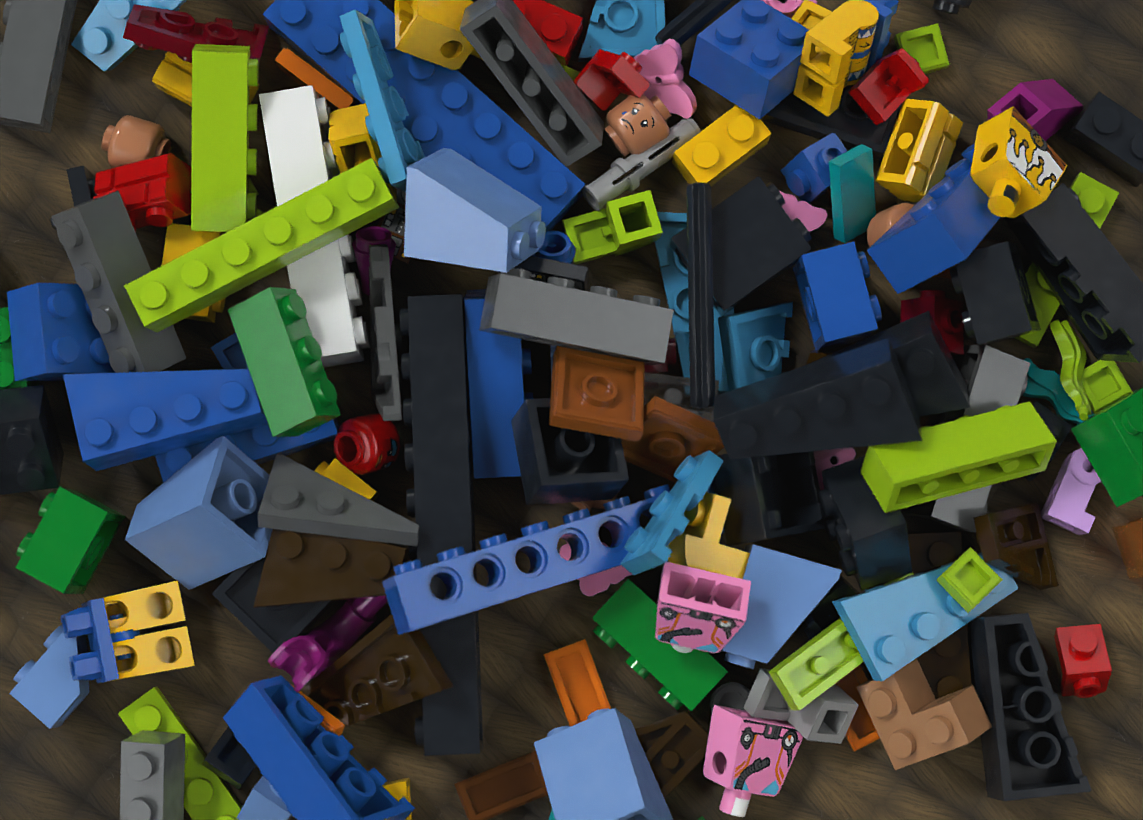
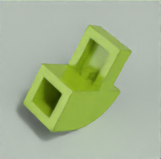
(616, 229)

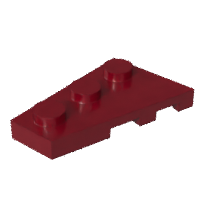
(178, 32)

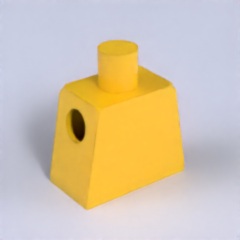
(433, 31)

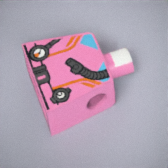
(699, 608)
(748, 756)

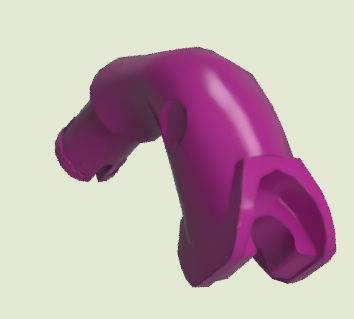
(315, 651)

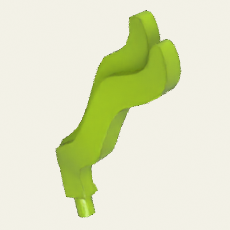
(1073, 364)

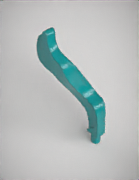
(1047, 385)

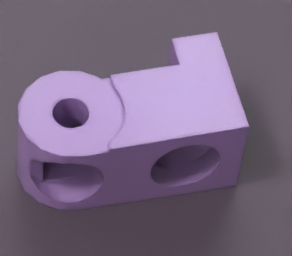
(1071, 494)

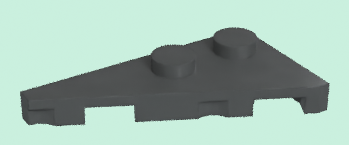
(384, 337)
(313, 504)

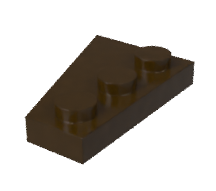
(324, 568)

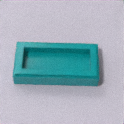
(852, 192)

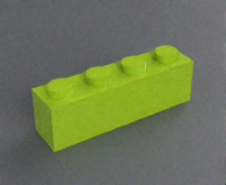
(221, 137)
(959, 457)

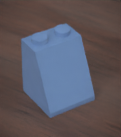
(467, 215)
(204, 517)
(780, 599)
(600, 771)

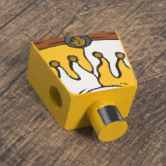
(1013, 164)

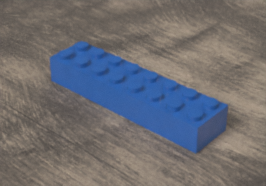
(440, 102)

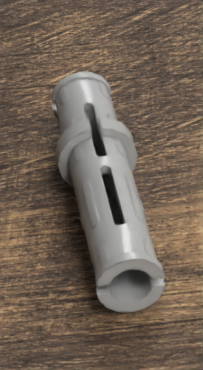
(603, 190)

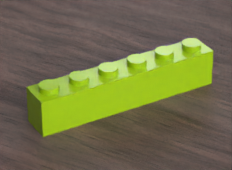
(261, 246)

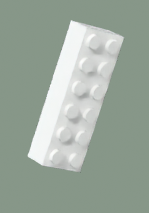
(300, 160)

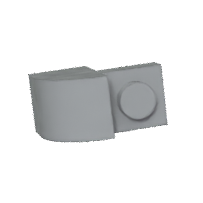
(821, 720)

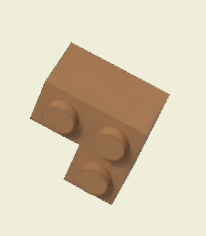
(915, 722)

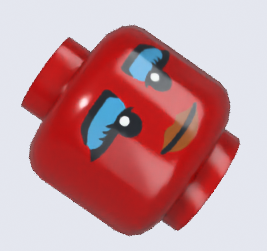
(367, 444)

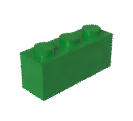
(284, 362)
(631, 622)

